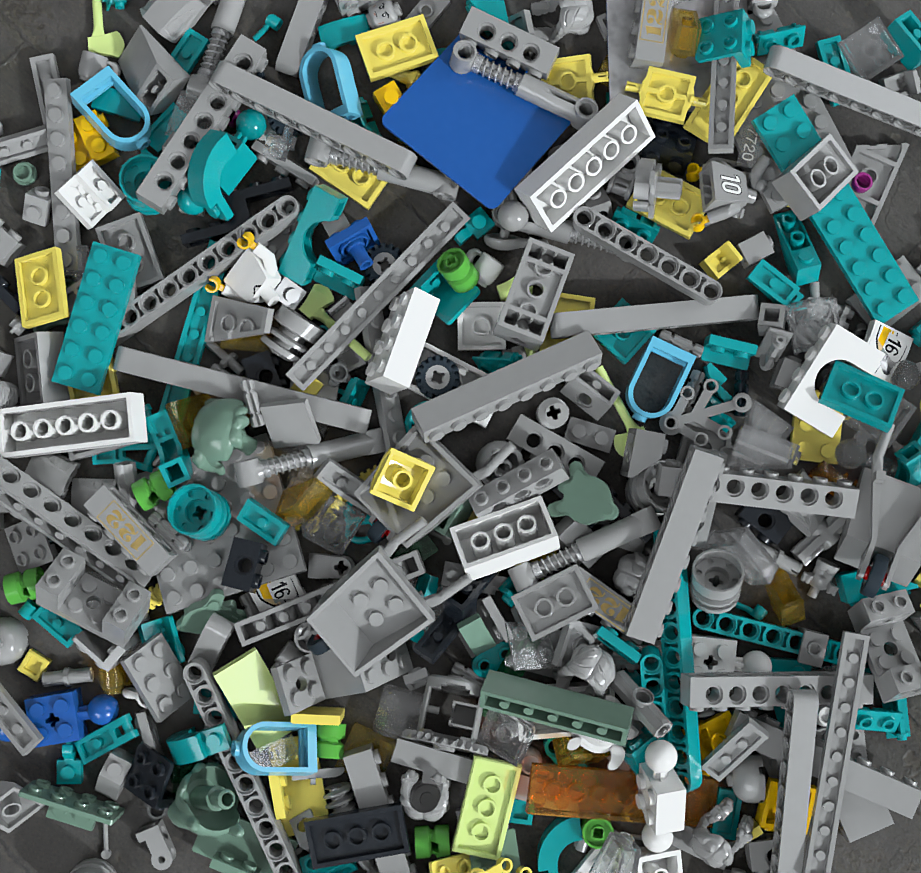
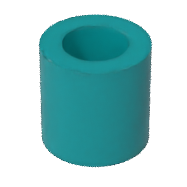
(28, 609)

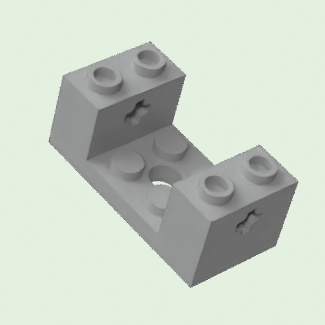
(526, 316)
(68, 589)
(883, 621)

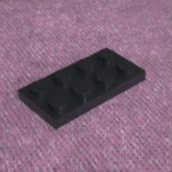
(357, 835)

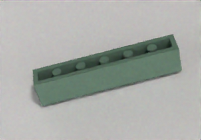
(556, 707)

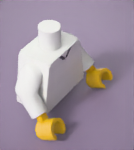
(252, 276)

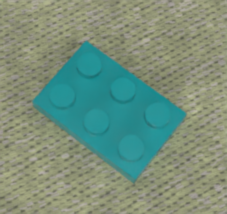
(861, 396)

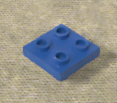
(353, 244)

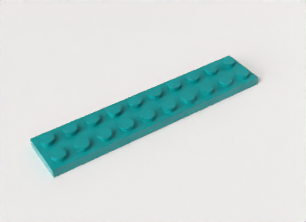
(842, 221)

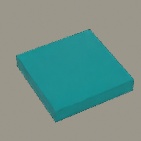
(624, 345)

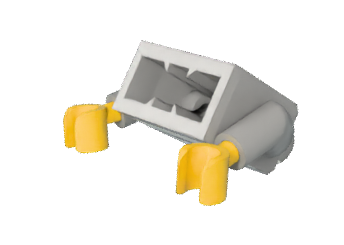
(722, 192)

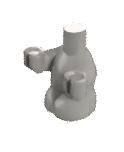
(821, 577)

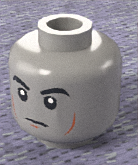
(383, 13)

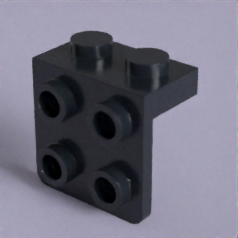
(671, 146)
(150, 777)

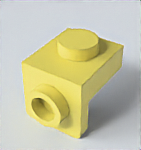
(721, 261)

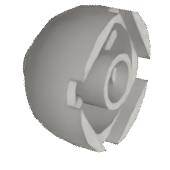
(489, 451)
(12, 640)
(748, 780)

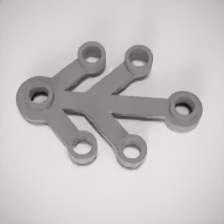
(700, 414)

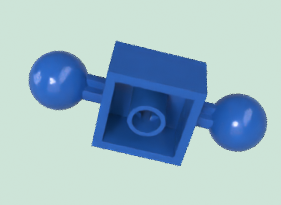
(71, 712)

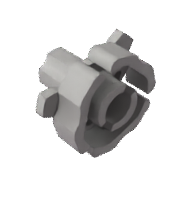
(650, 186)

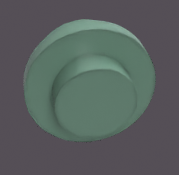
(25, 173)

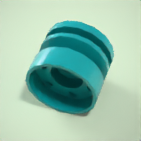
(131, 177)
(188, 507)

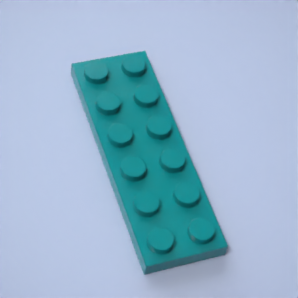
(96, 318)

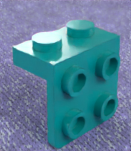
(726, 36)
(451, 302)

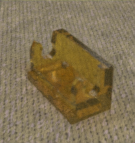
(577, 756)

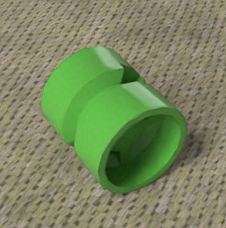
(458, 270)
(151, 490)
(21, 586)
(329, 741)
(595, 831)
(432, 841)

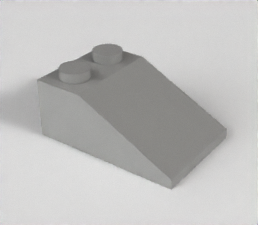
(815, 178)

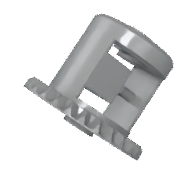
(463, 716)

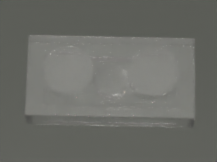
(275, 753)

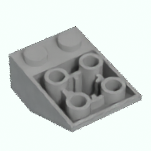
(152, 72)

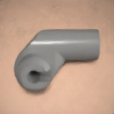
(756, 174)

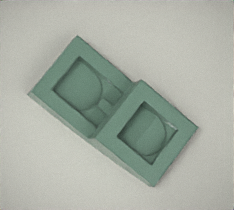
(476, 634)

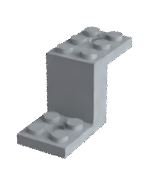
(328, 678)

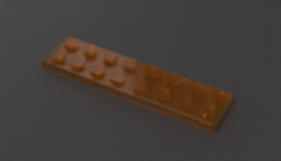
(602, 794)

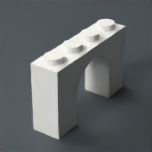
(833, 344)

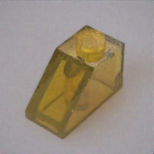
(684, 33)
(302, 501)
(785, 599)

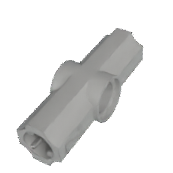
(823, 538)
(642, 701)

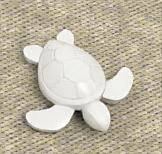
(599, 746)

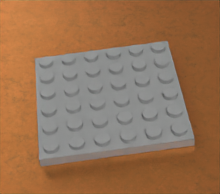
(203, 563)

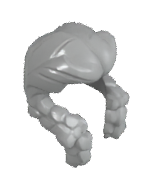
(574, 18)
(629, 573)
(590, 664)
(424, 799)
(713, 847)

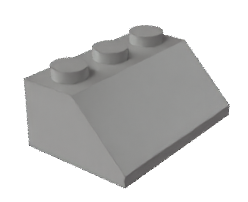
(35, 364)

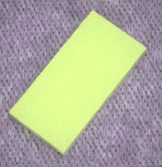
(252, 695)
(486, 807)

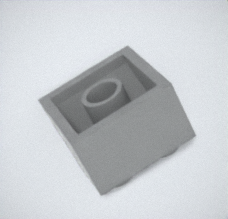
(642, 451)

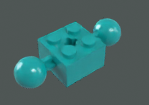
(249, 126)

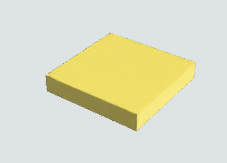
(319, 716)

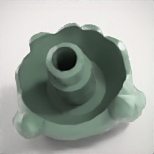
(219, 432)
(207, 802)

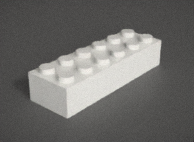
(585, 162)
(73, 425)

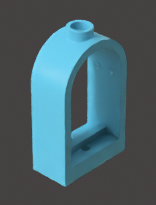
(308, 77)
(95, 87)
(671, 353)
(306, 748)

